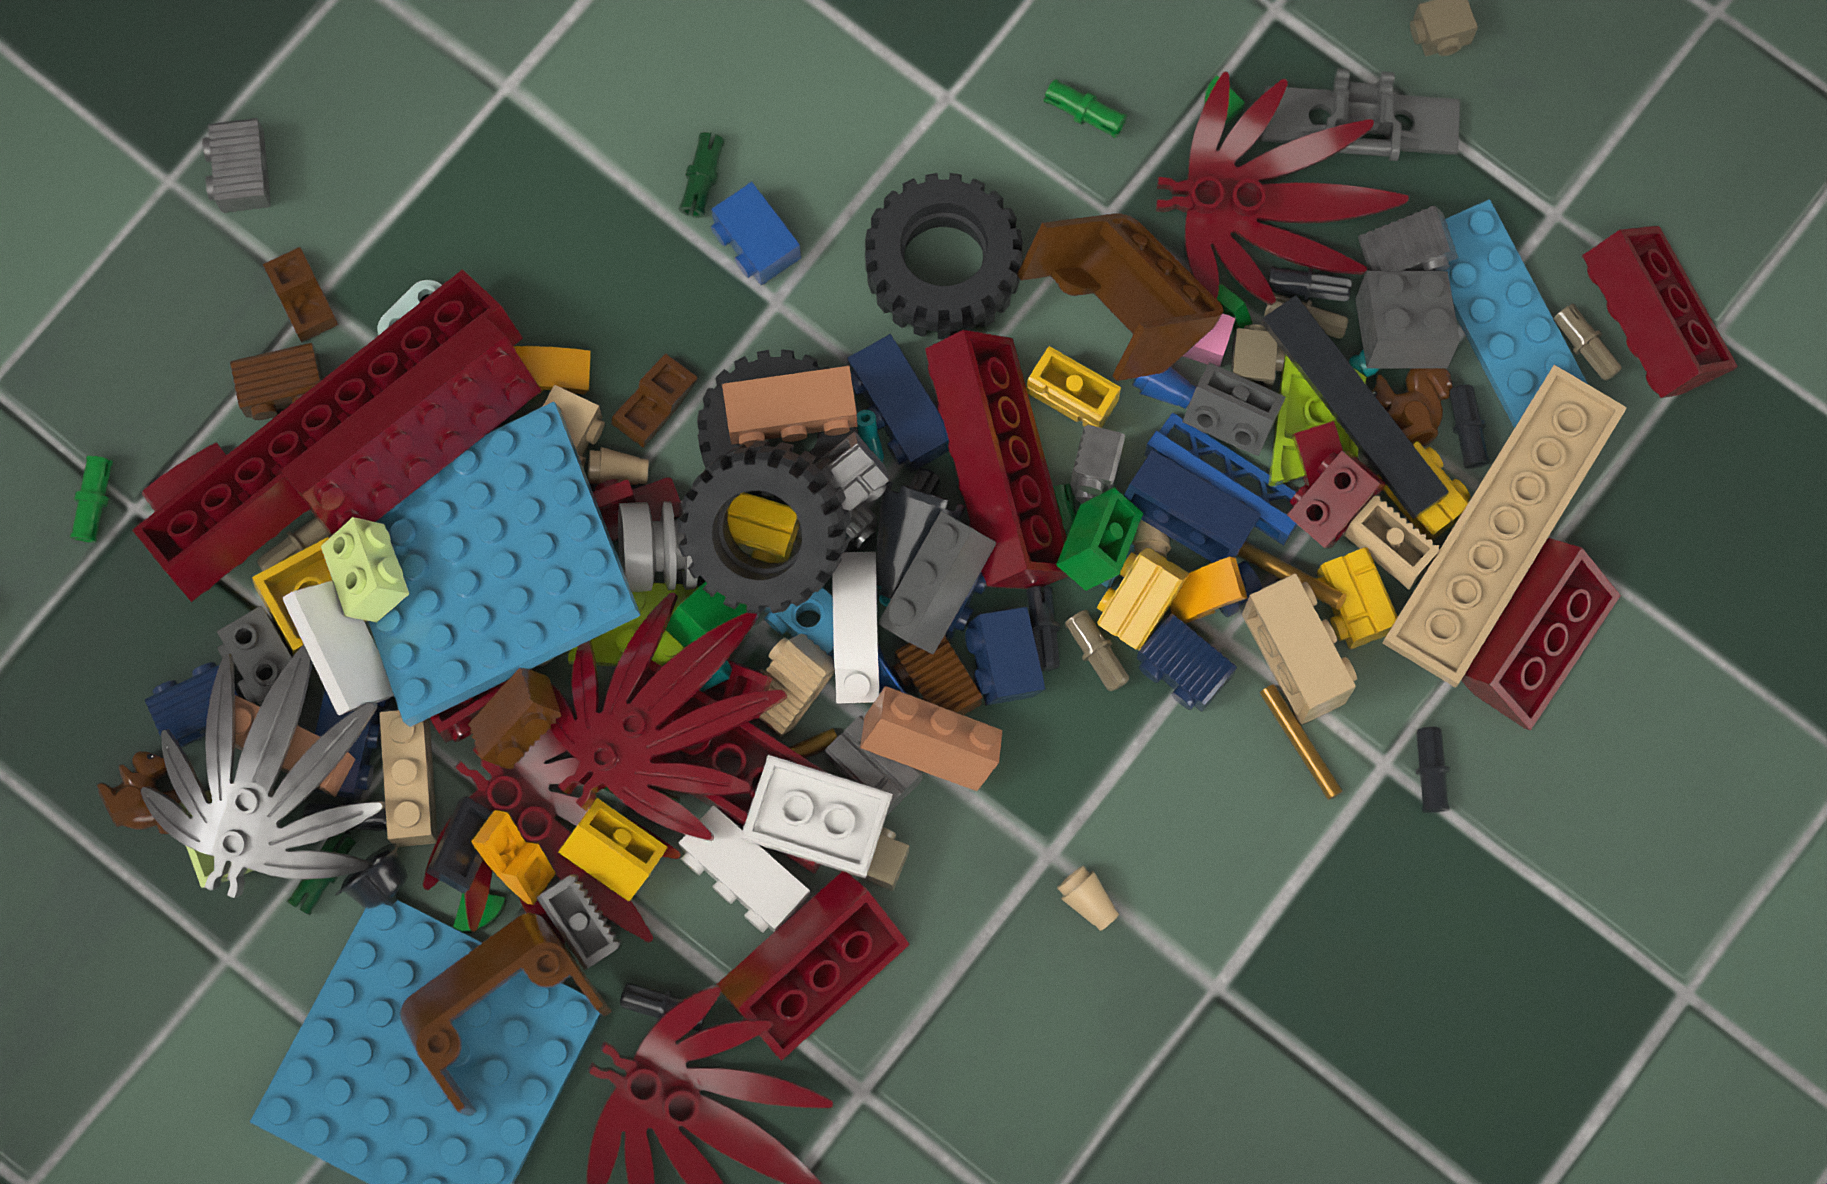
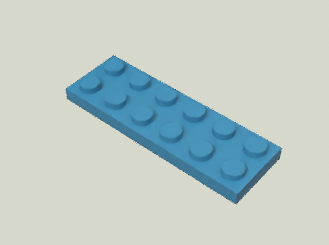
(1503, 310)

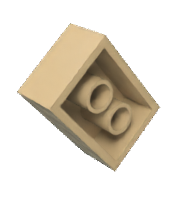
(1299, 648)

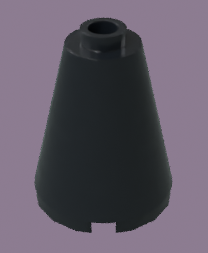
(903, 529)

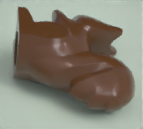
(1419, 409)
(125, 800)

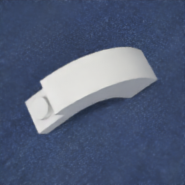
(856, 628)

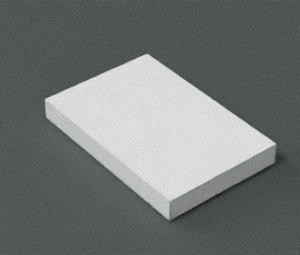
(338, 648)
(816, 816)

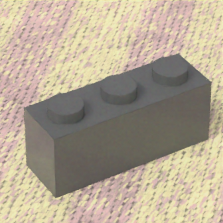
(937, 583)

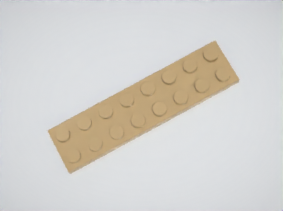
(1504, 526)

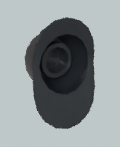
(379, 882)

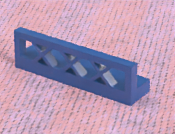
(1272, 521)

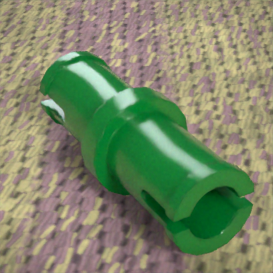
(1085, 108)
(91, 499)

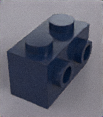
(1005, 656)

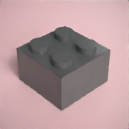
(1407, 319)

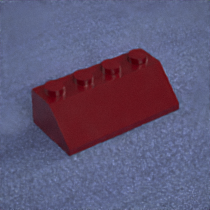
(1658, 310)
(1541, 633)
(814, 963)

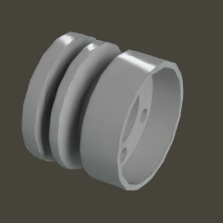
(651, 547)

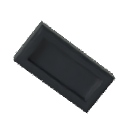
(456, 856)

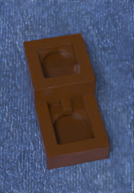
(300, 294)
(654, 401)

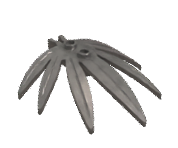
(245, 815)

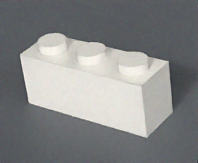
(744, 873)

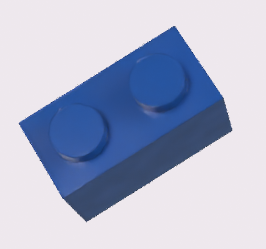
(755, 234)

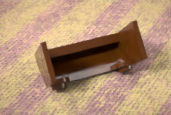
(1133, 279)
(521, 945)

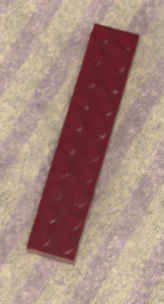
(246, 495)

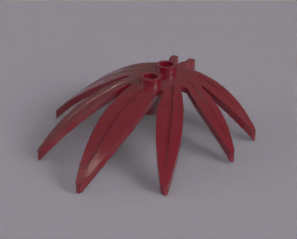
(1232, 199)
(622, 740)
(532, 808)
(666, 1094)

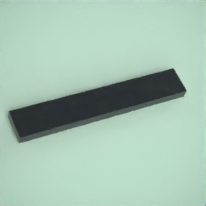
(1355, 407)

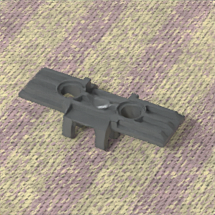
(1433, 118)

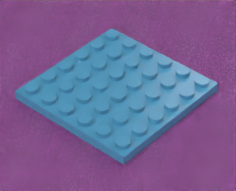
(498, 568)
(368, 1101)

